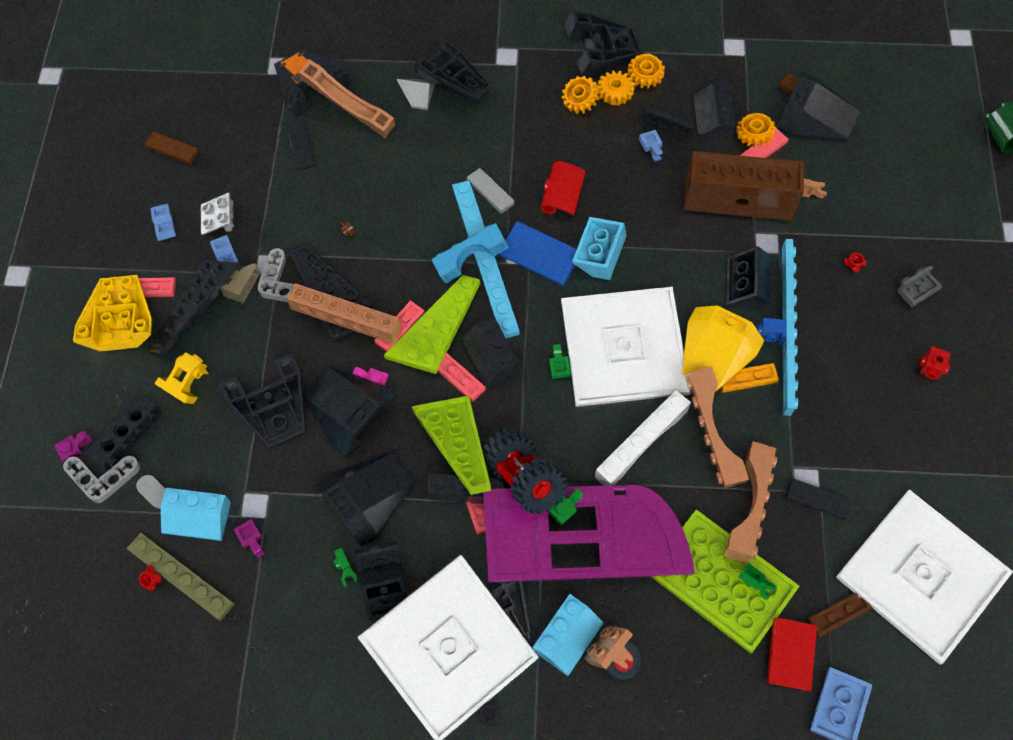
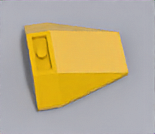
(114, 316)
(720, 341)

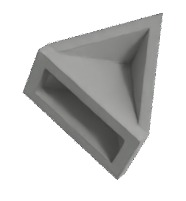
(417, 92)

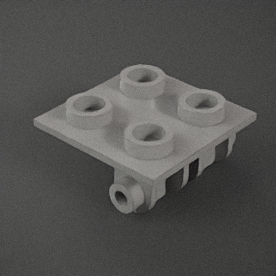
(217, 214)

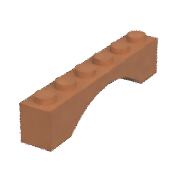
(326, 85)
(729, 466)
(742, 540)

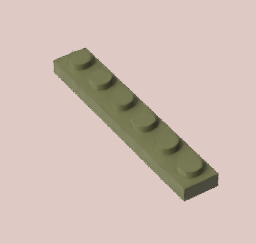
(180, 576)

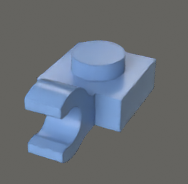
(651, 142)

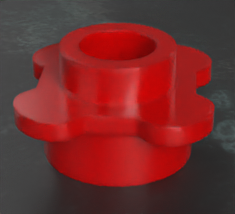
(855, 257)
(149, 578)

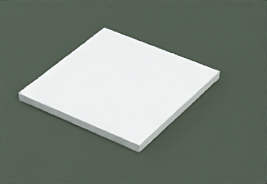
(624, 346)
(924, 576)
(448, 648)

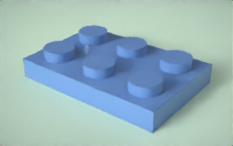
(840, 706)

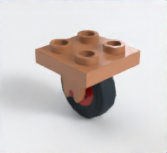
(615, 653)

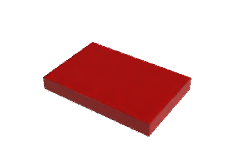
(792, 654)

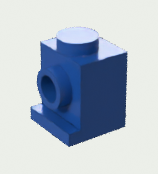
(772, 330)

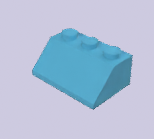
(600, 247)
(194, 514)
(568, 635)

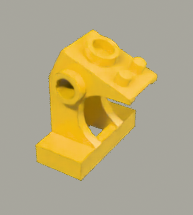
(181, 390)

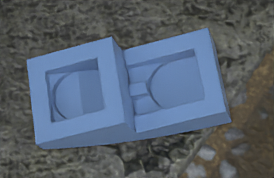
(163, 222)
(223, 249)

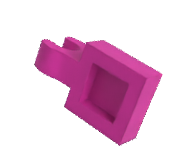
(372, 375)

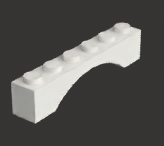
(634, 446)

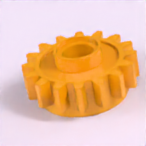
(646, 70)
(615, 88)
(584, 101)
(755, 129)

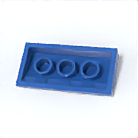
(540, 253)

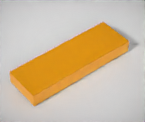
(752, 377)

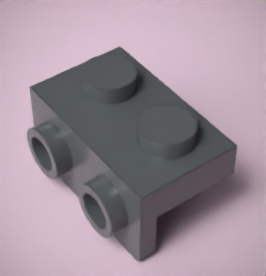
(919, 286)

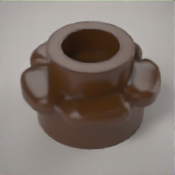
(347, 229)

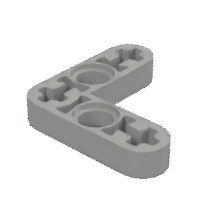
(273, 281)
(97, 484)

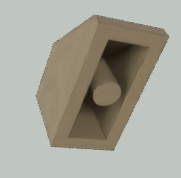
(241, 283)

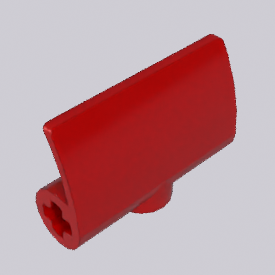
(562, 188)

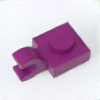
(72, 446)
(248, 536)

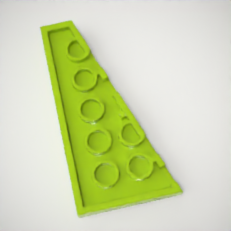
(433, 333)
(456, 436)

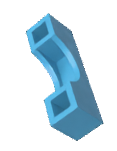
(451, 261)

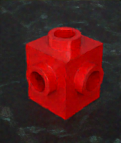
(935, 363)

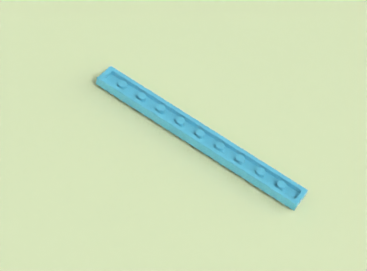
(486, 263)
(790, 350)

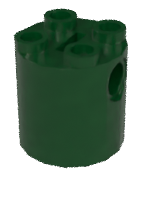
(1001, 126)

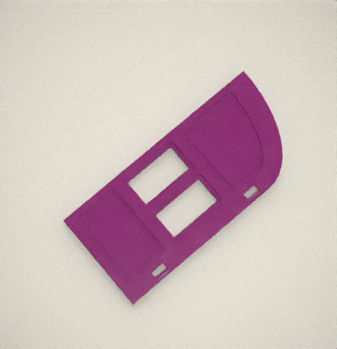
(633, 532)

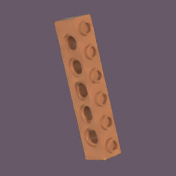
(344, 313)

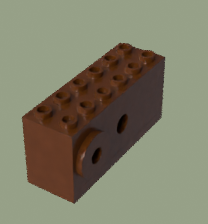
(744, 185)

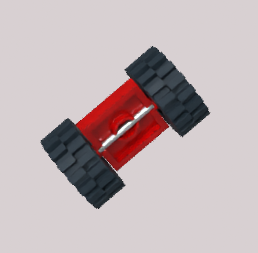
(534, 481)

